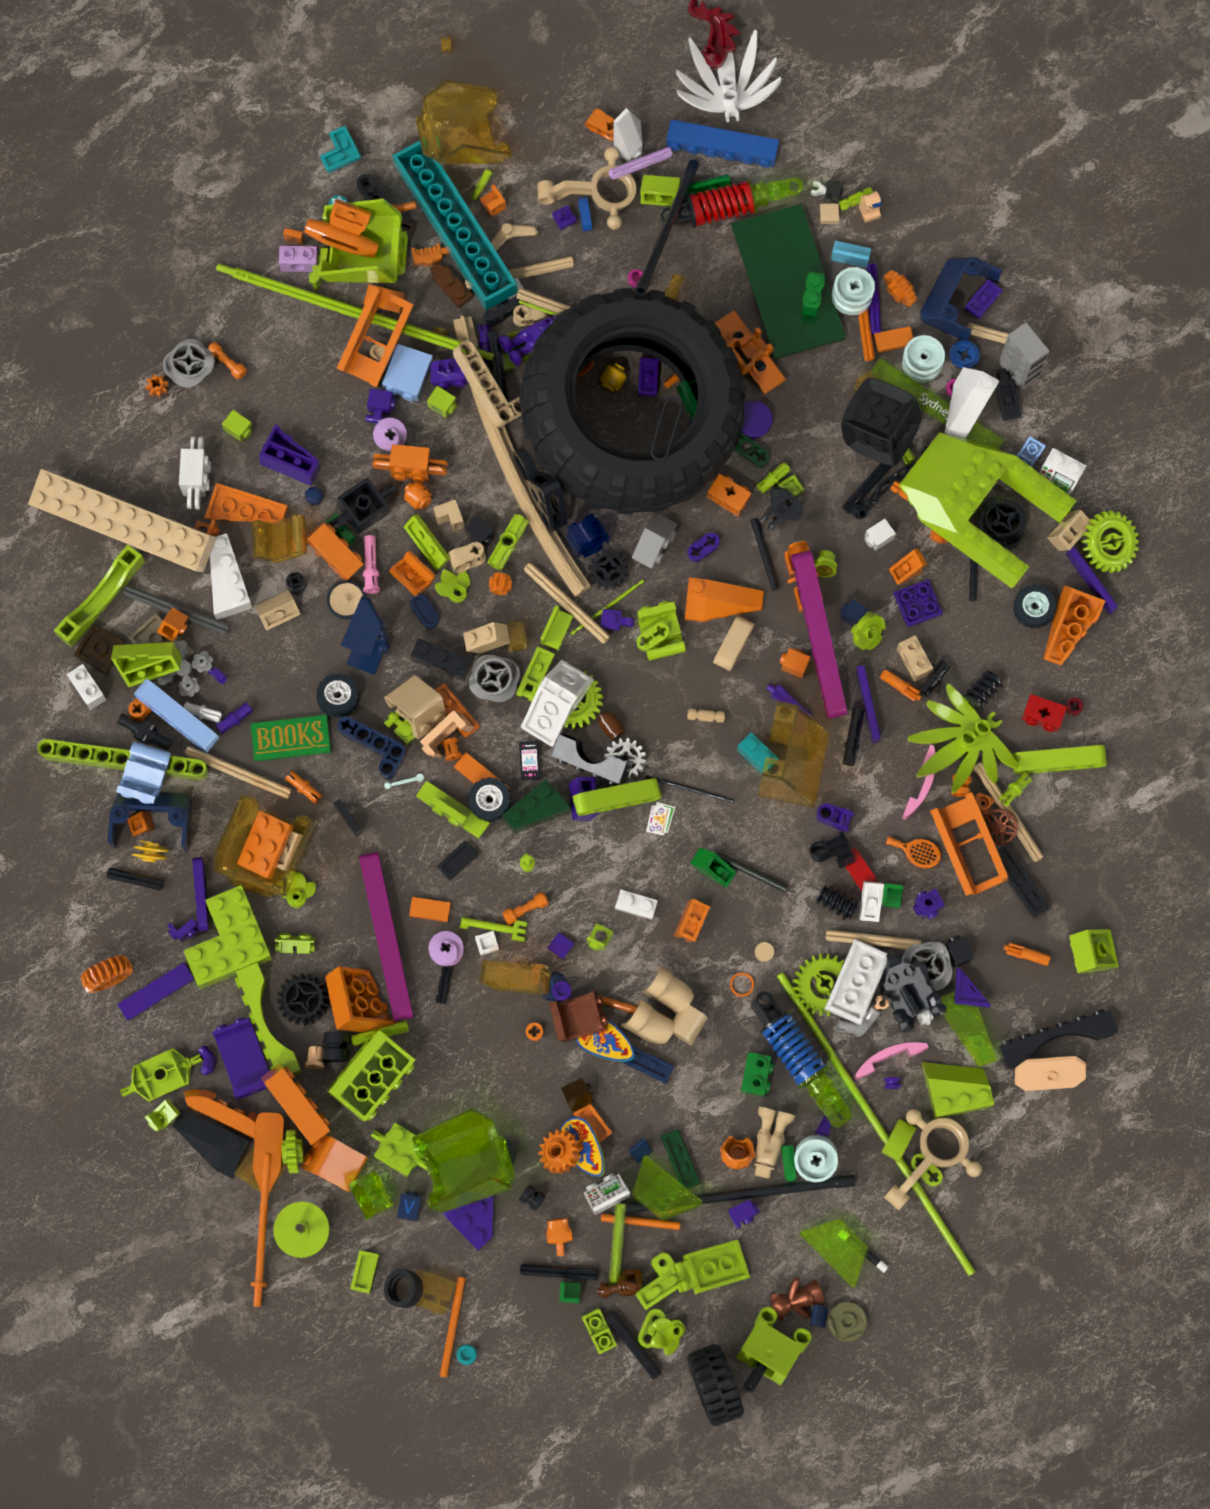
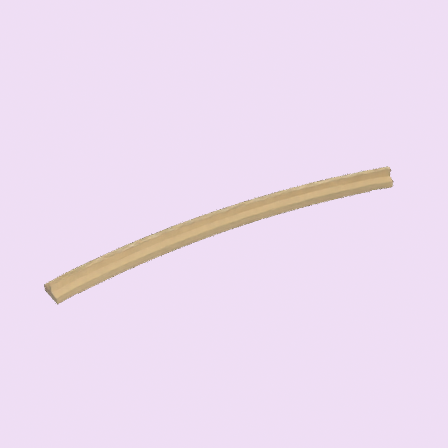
(504, 453)

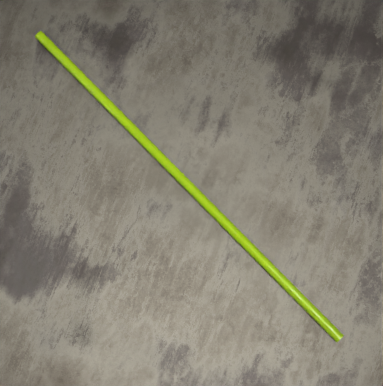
(875, 1122)

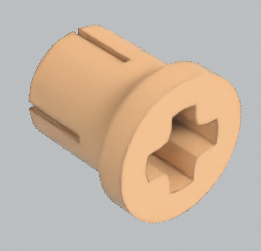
(315, 1058)

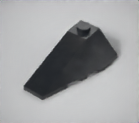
(216, 1145)

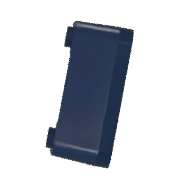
(937, 310)
(366, 637)
(175, 804)

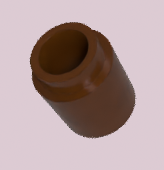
(610, 725)

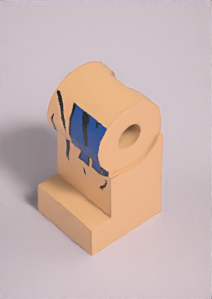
(870, 206)

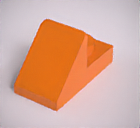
(908, 567)

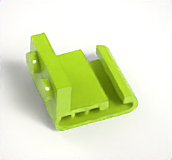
(666, 614)

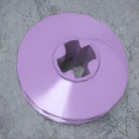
(394, 426)
(448, 939)

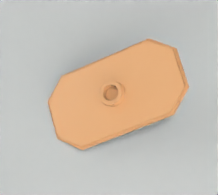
(1050, 1073)

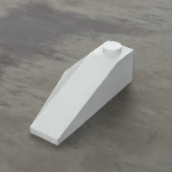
(628, 136)
(968, 399)

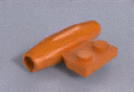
(344, 230)

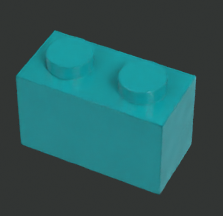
(755, 752)

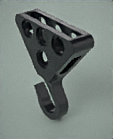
(543, 490)

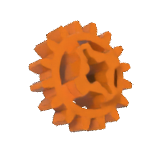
(900, 288)

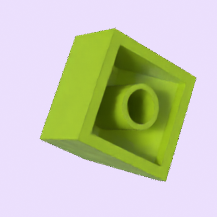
(1093, 950)

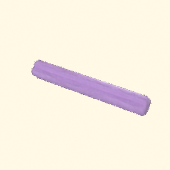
(640, 163)

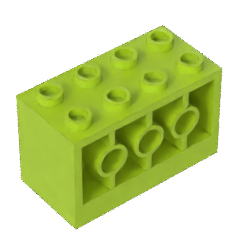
(358, 1071)

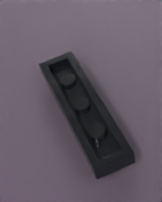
(1022, 884)

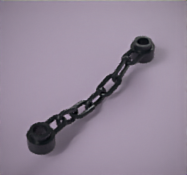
(860, 511)

